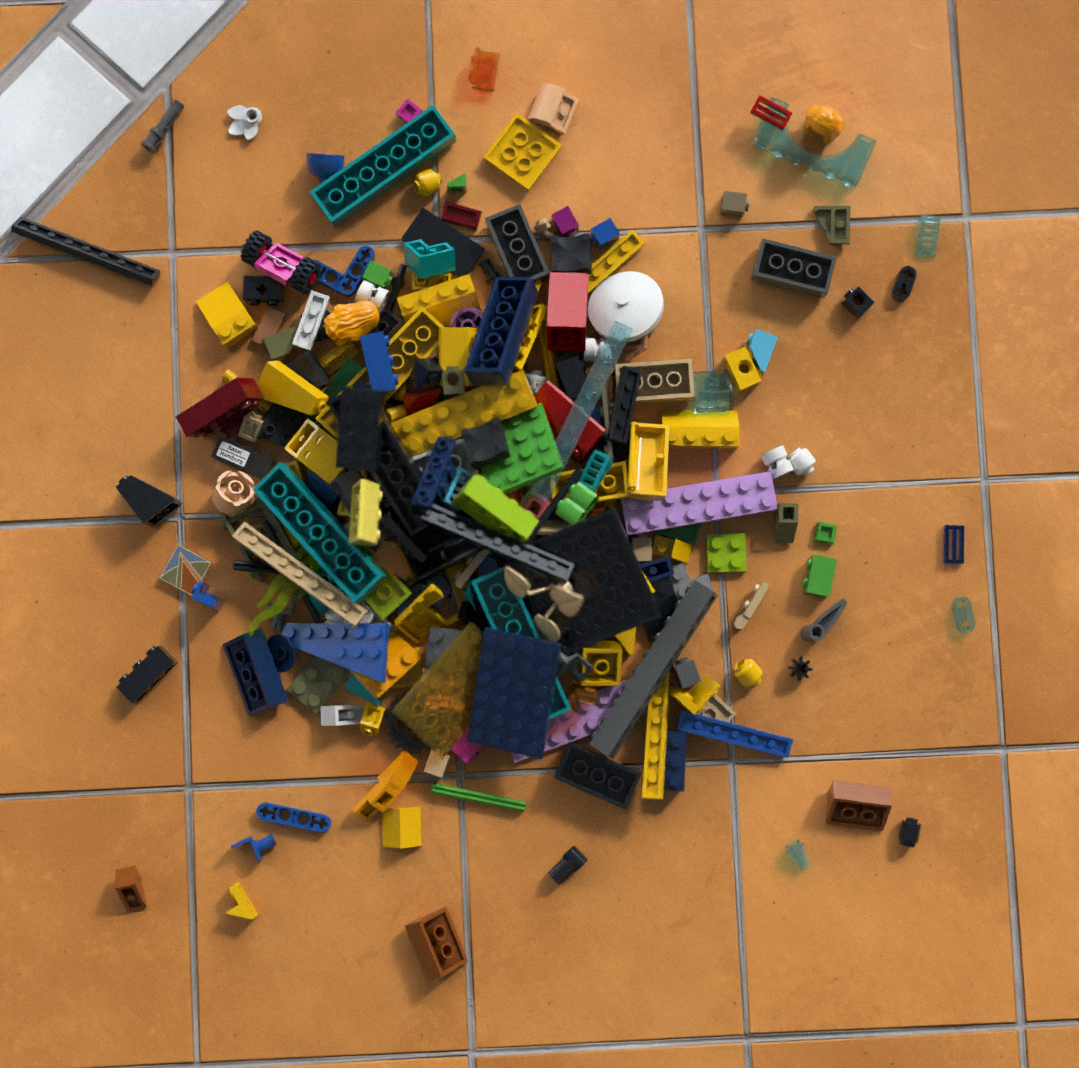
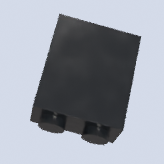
(146, 500)

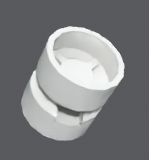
(367, 291)
(592, 349)
(777, 462)

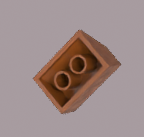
(858, 805)
(436, 944)

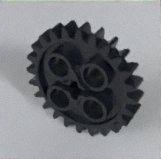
(399, 735)

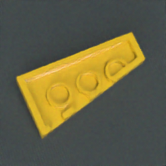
(537, 316)

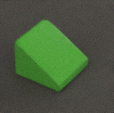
(458, 184)

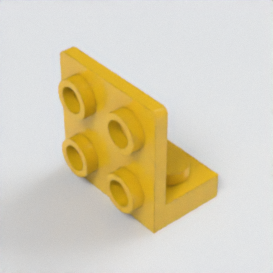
(696, 699)

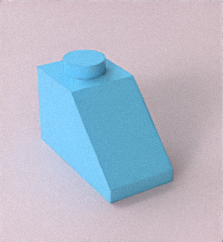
(761, 346)

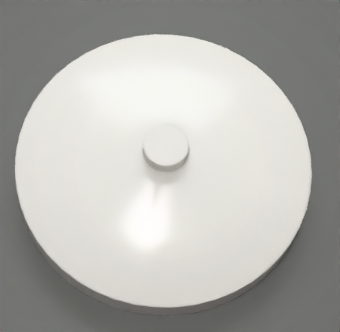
(628, 299)

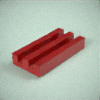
(764, 117)

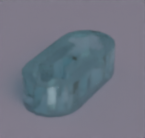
(968, 614)

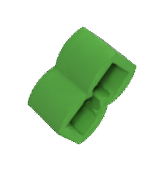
(577, 504)

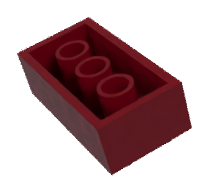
(220, 407)

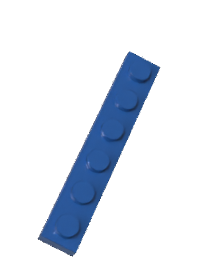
(734, 733)

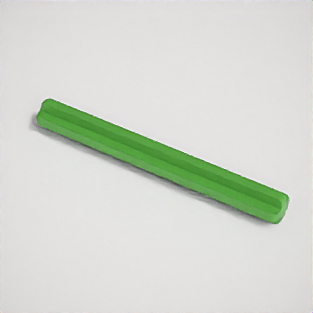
(478, 797)

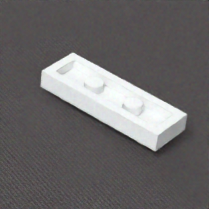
(311, 320)

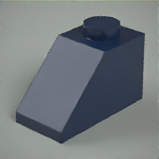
(657, 569)

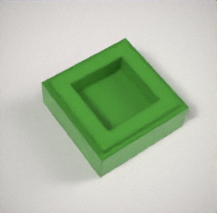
(825, 532)

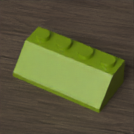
(494, 509)

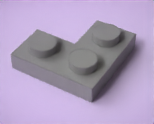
(681, 580)

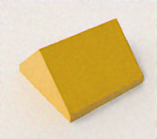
(402, 827)

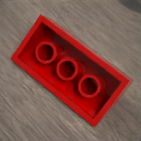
(557, 409)

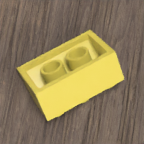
(365, 513)

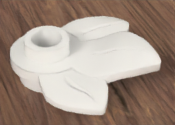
(242, 122)

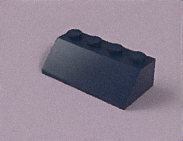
(255, 672)

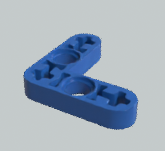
(343, 279)

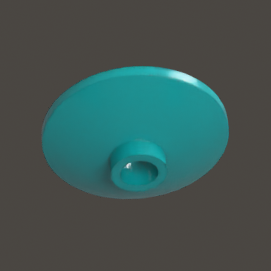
(469, 593)

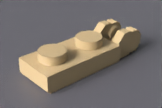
(750, 606)

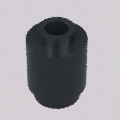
(909, 832)

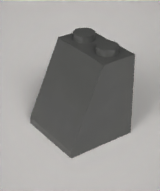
(438, 642)

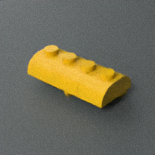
(648, 461)

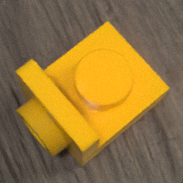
(371, 719)

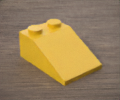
(227, 315)

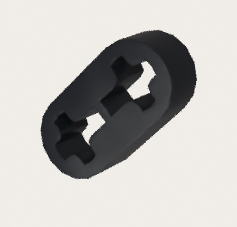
(900, 282)

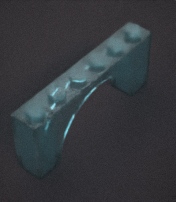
(844, 166)

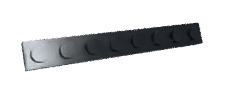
(85, 251)
(497, 542)

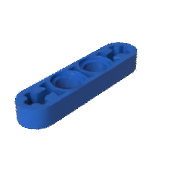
(293, 819)

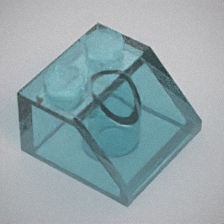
(712, 391)

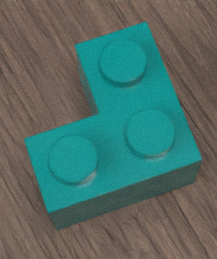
(429, 260)

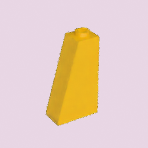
(290, 390)

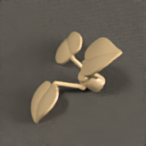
(560, 593)

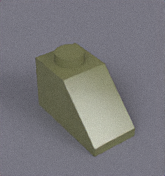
(280, 344)

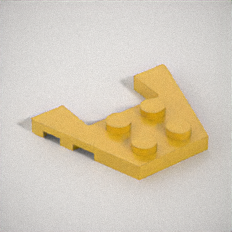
(419, 616)

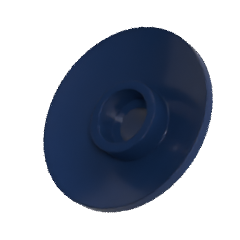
(282, 652)

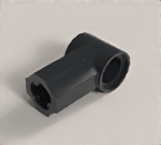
(570, 862)

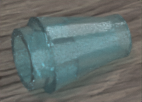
(797, 853)

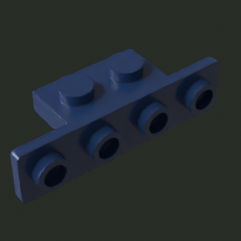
(437, 474)

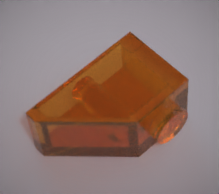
(393, 558)

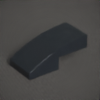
(468, 614)

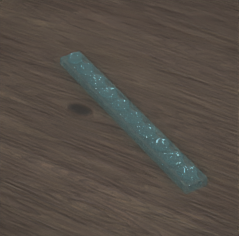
(585, 405)

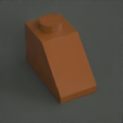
(130, 888)

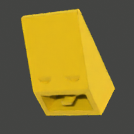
(315, 450)

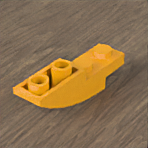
(388, 788)

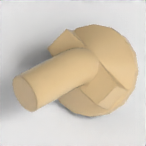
(543, 226)

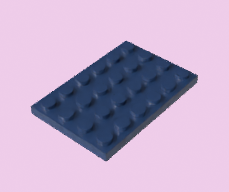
(514, 692)

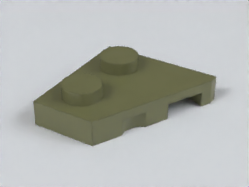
(835, 223)

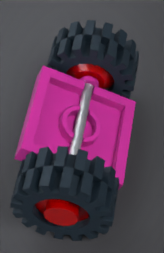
(280, 262)

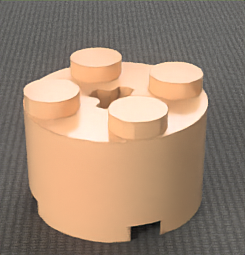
(233, 493)

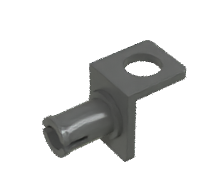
(279, 619)
(570, 663)

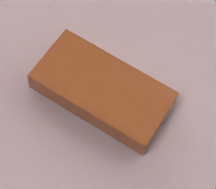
(269, 325)

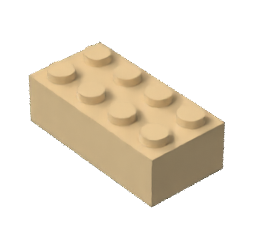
(662, 380)

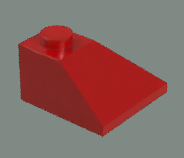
(421, 400)

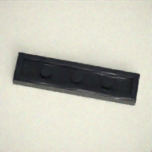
(624, 405)

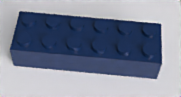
(501, 331)

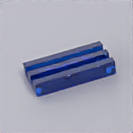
(954, 544)

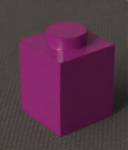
(565, 222)

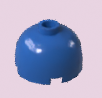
(324, 164)

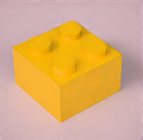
(606, 663)

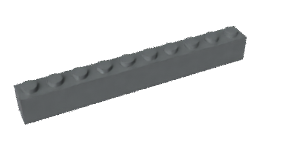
(653, 669)

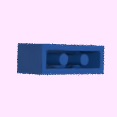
(378, 361)

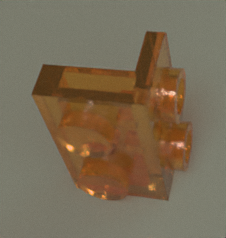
(484, 70)
(583, 694)

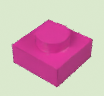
(408, 111)

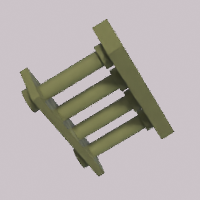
(259, 505)

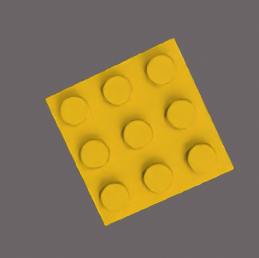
(522, 152)

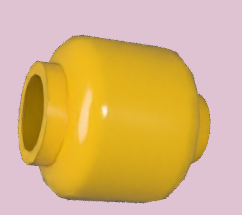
(427, 183)
(748, 673)

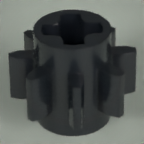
(805, 669)

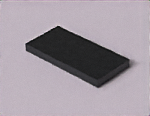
(436, 231)

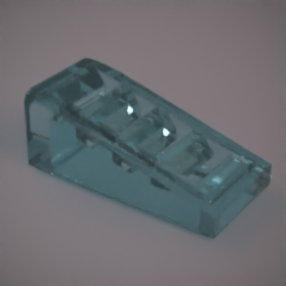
(935, 220)

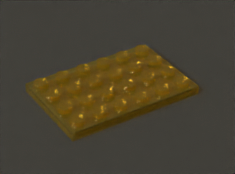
(442, 699)

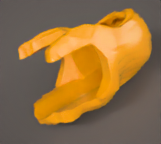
(824, 121)
(351, 321)

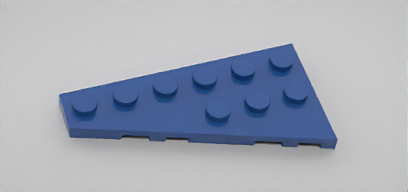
(357, 649)

